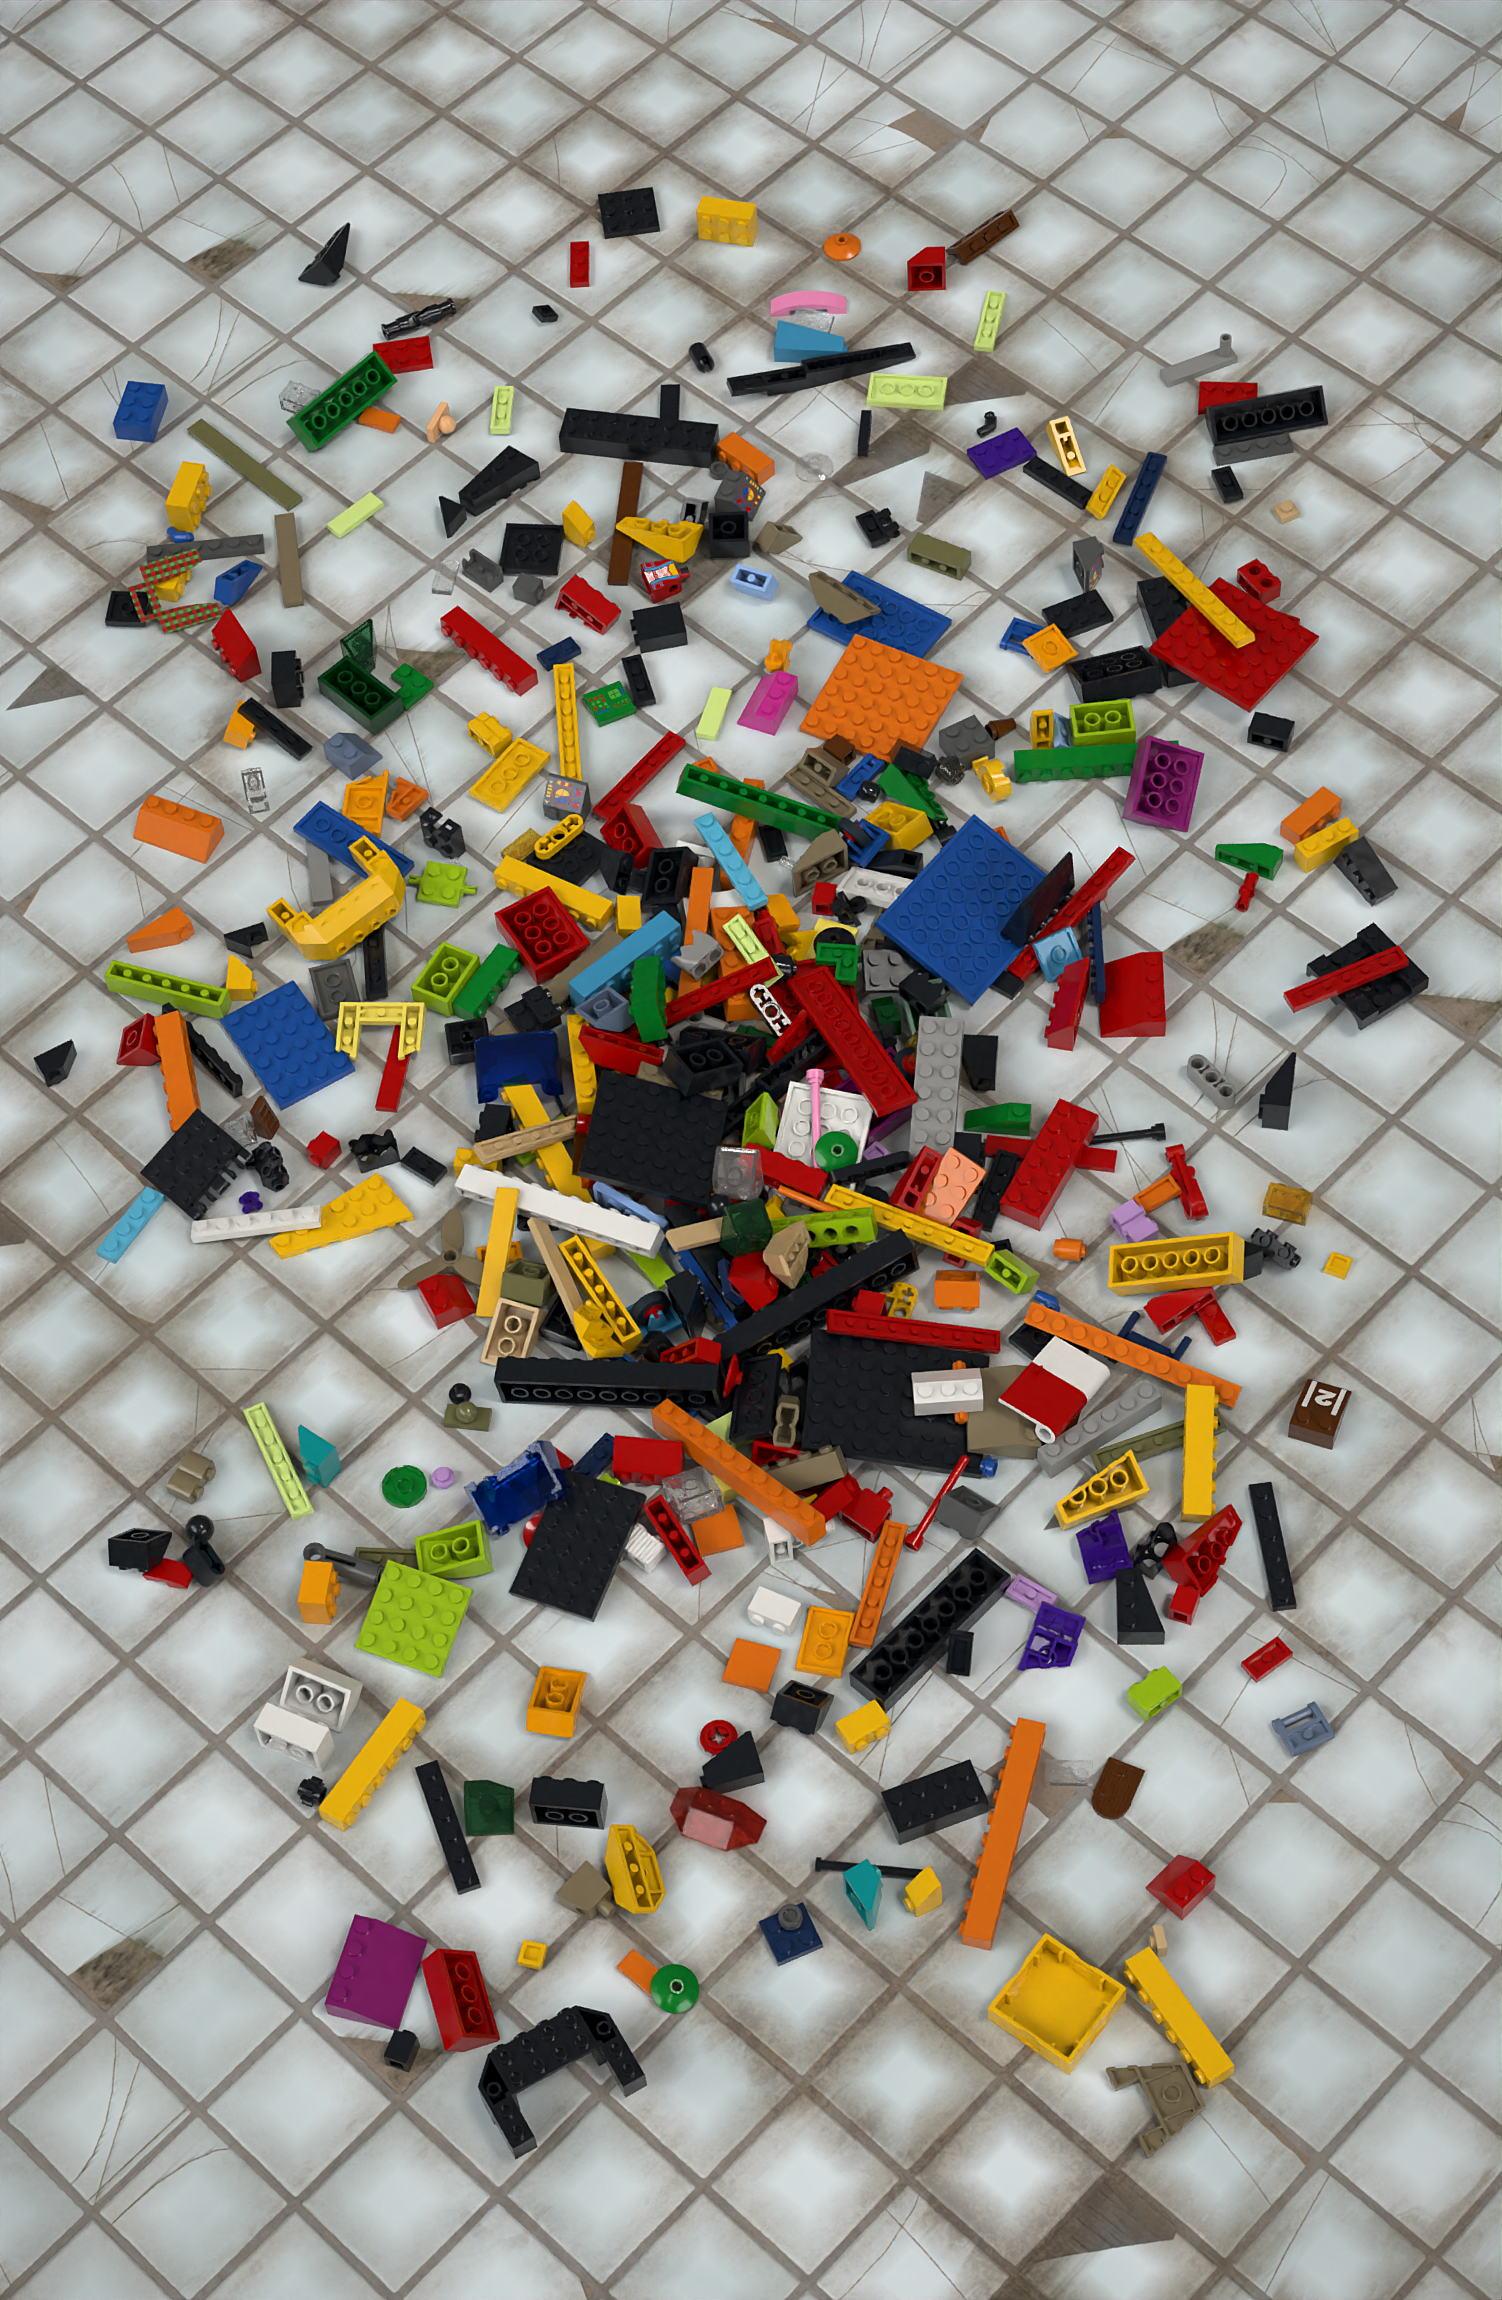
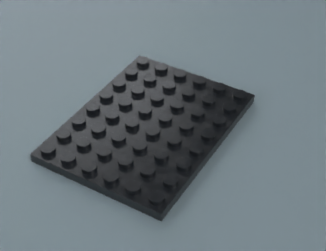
(865, 1403)

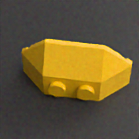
(633, 1871)

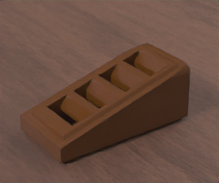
(264, 1119)

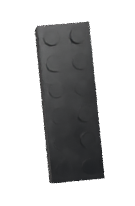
(1161, 607)

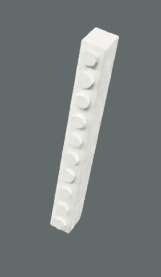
(564, 1211)

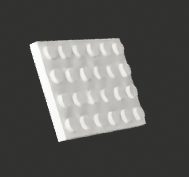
(839, 1112)

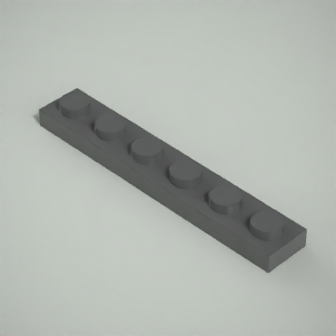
(211, 548)

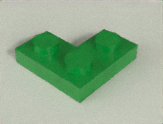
(413, 685)
(842, 956)

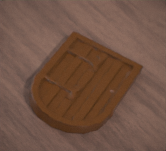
(1116, 1789)

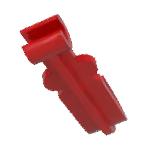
(1191, 1196)

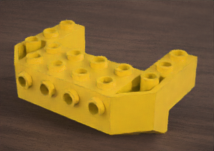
(351, 916)

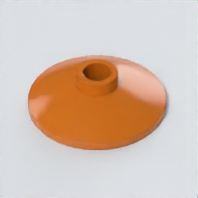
(842, 246)

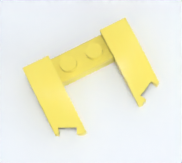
(355, 1014)

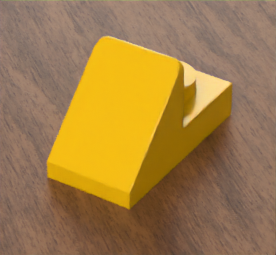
(798, 943)

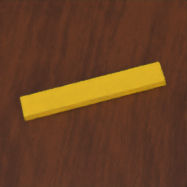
(497, 1249)

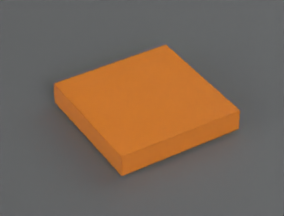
(718, 1532)
(751, 1665)

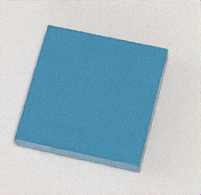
(1056, 952)

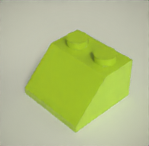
(761, 1122)

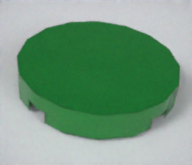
(404, 1486)

